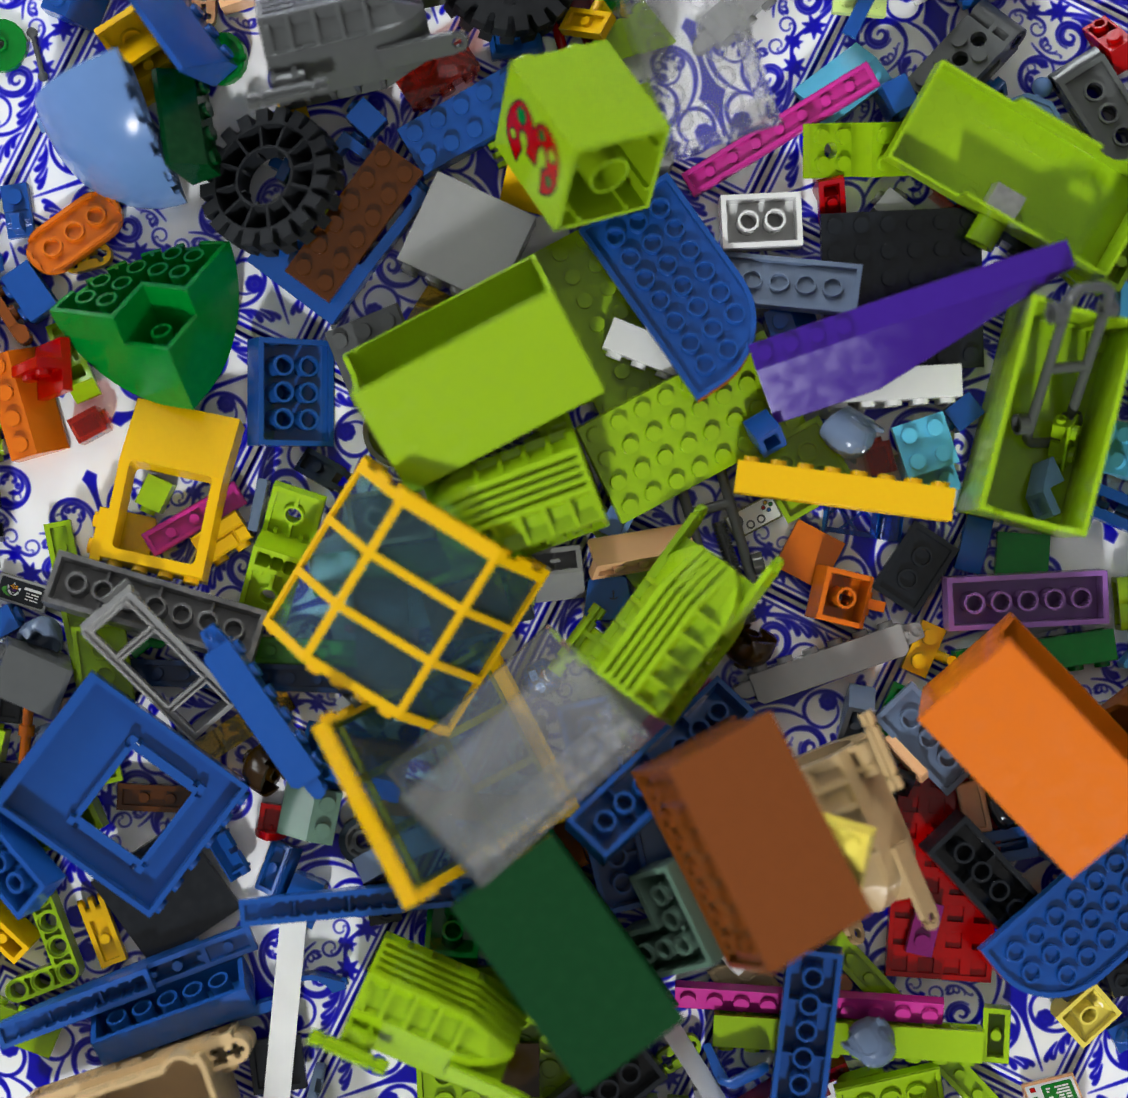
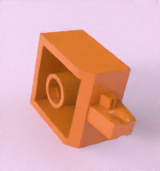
(855, 601)

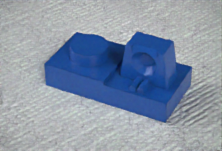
(17, 210)

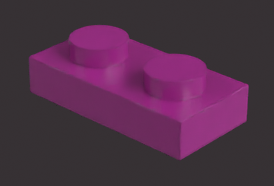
(919, 939)

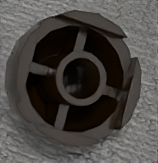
(752, 648)
(260, 771)

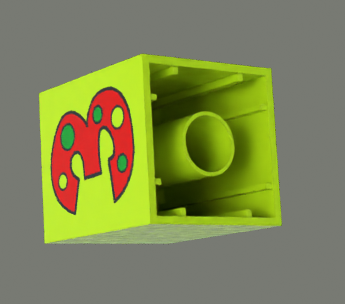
(581, 134)

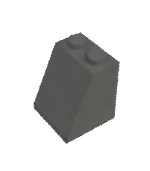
(33, 676)

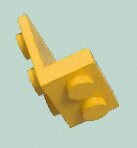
(131, 538)

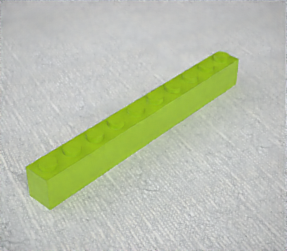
(912, 1040)

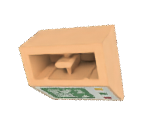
(1053, 1087)

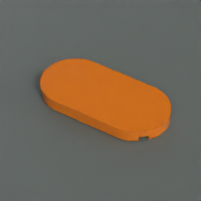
(74, 233)

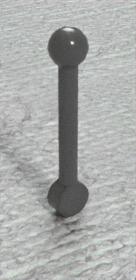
(32, 33)

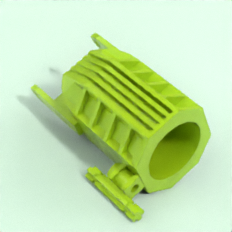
(528, 493)
(672, 625)
(431, 1018)

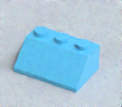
(843, 63)

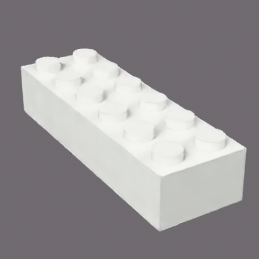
(917, 387)

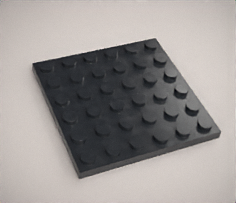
(903, 253)

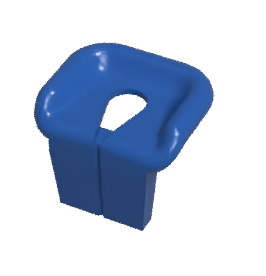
(737, 1080)

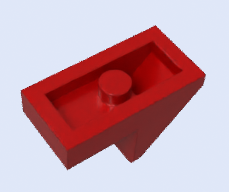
(830, 195)

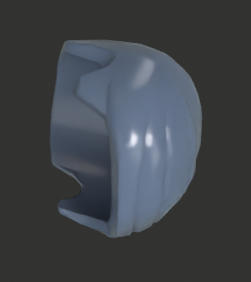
(42, 632)

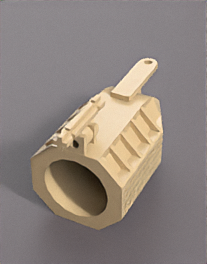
(852, 784)

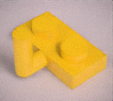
(588, 23)
(924, 651)

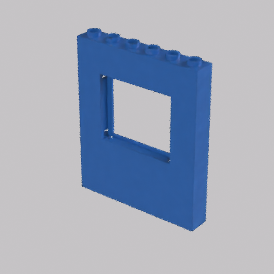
(77, 760)

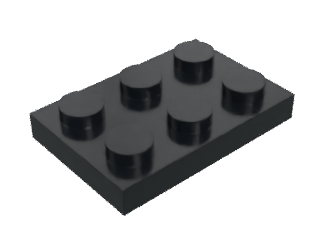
(914, 568)

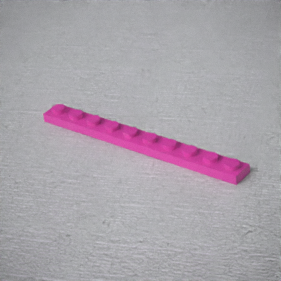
(768, 998)

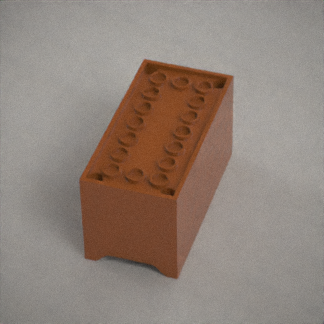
(752, 843)

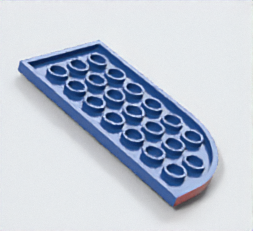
(679, 287)
(1067, 932)

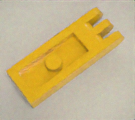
(102, 931)

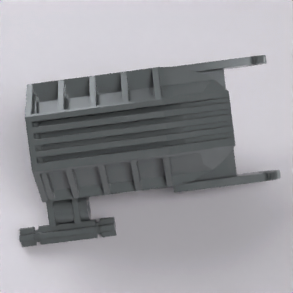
(343, 47)

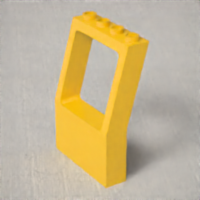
(180, 445)

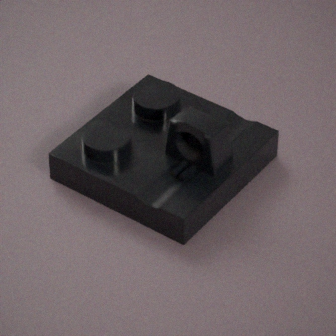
(258, 1062)

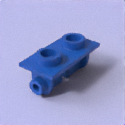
(228, 855)

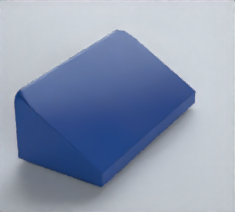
(278, 868)

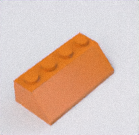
(28, 424)

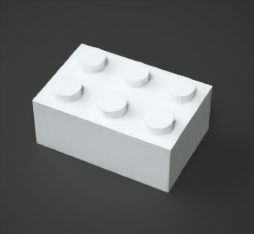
(760, 221)

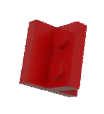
(48, 368)

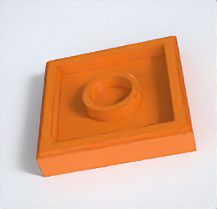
(808, 548)

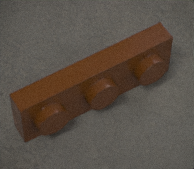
(151, 797)

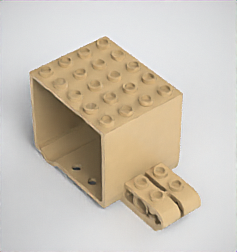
(182, 1069)

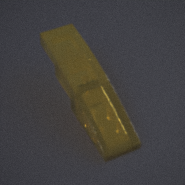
(233, 731)

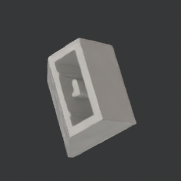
(566, 574)

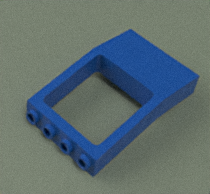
(275, 266)

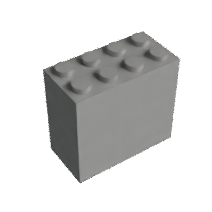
(463, 236)

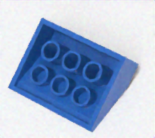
(187, 38)
(290, 392)

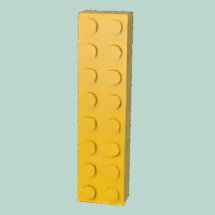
(844, 491)

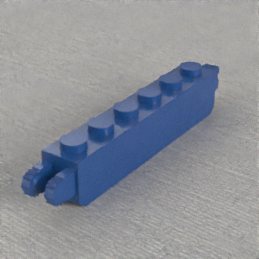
(262, 711)

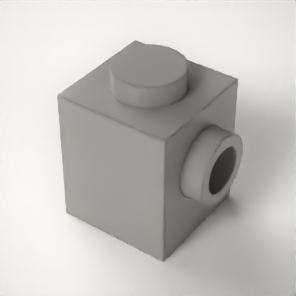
(891, 201)

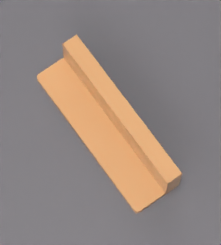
(628, 551)

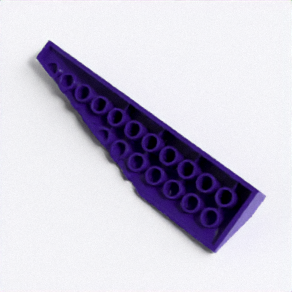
(889, 337)

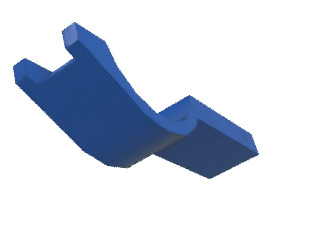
(332, 981)

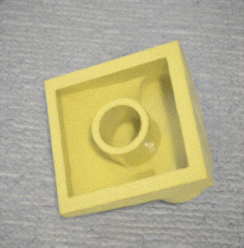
(1085, 1014)

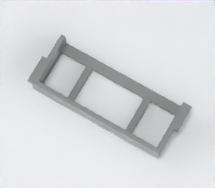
(114, 602)

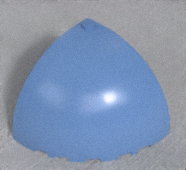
(107, 134)

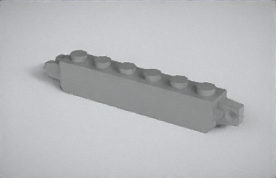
(829, 663)

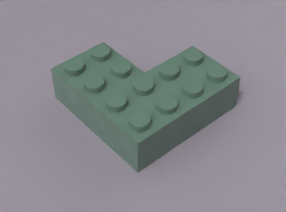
(675, 933)

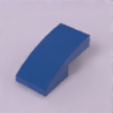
(973, 544)

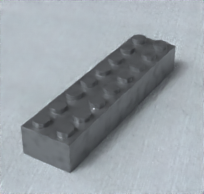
(81, 583)

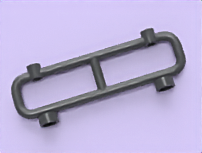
(1059, 314)
(753, 563)

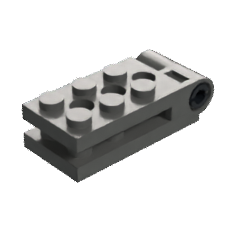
(978, 43)
(1094, 72)

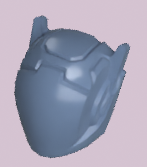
(850, 433)
(871, 1041)

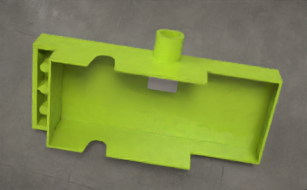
(1016, 172)

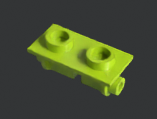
(1068, 433)

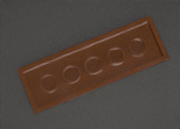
(362, 215)

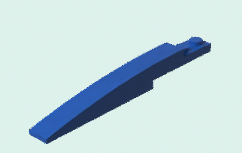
(339, 903)
(125, 985)

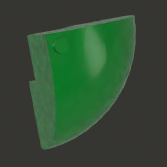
(158, 321)

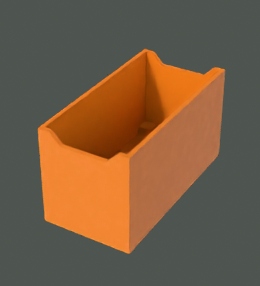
(1034, 743)

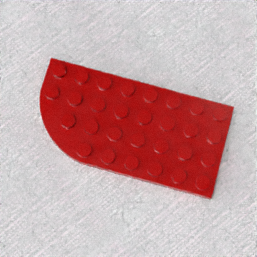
(961, 923)

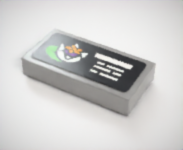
(22, 592)

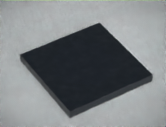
(190, 911)

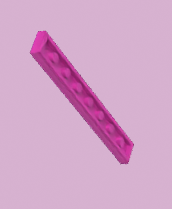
(760, 143)

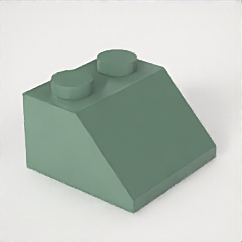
(307, 817)

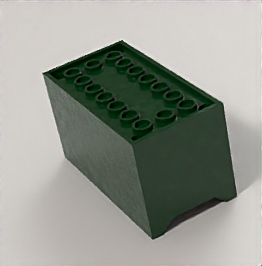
(568, 961)

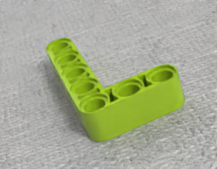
(58, 958)

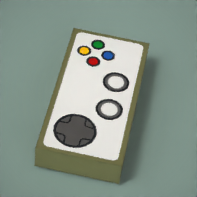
(756, 515)

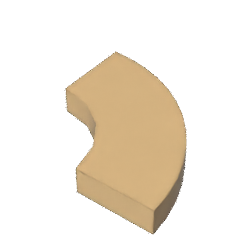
(722, 974)

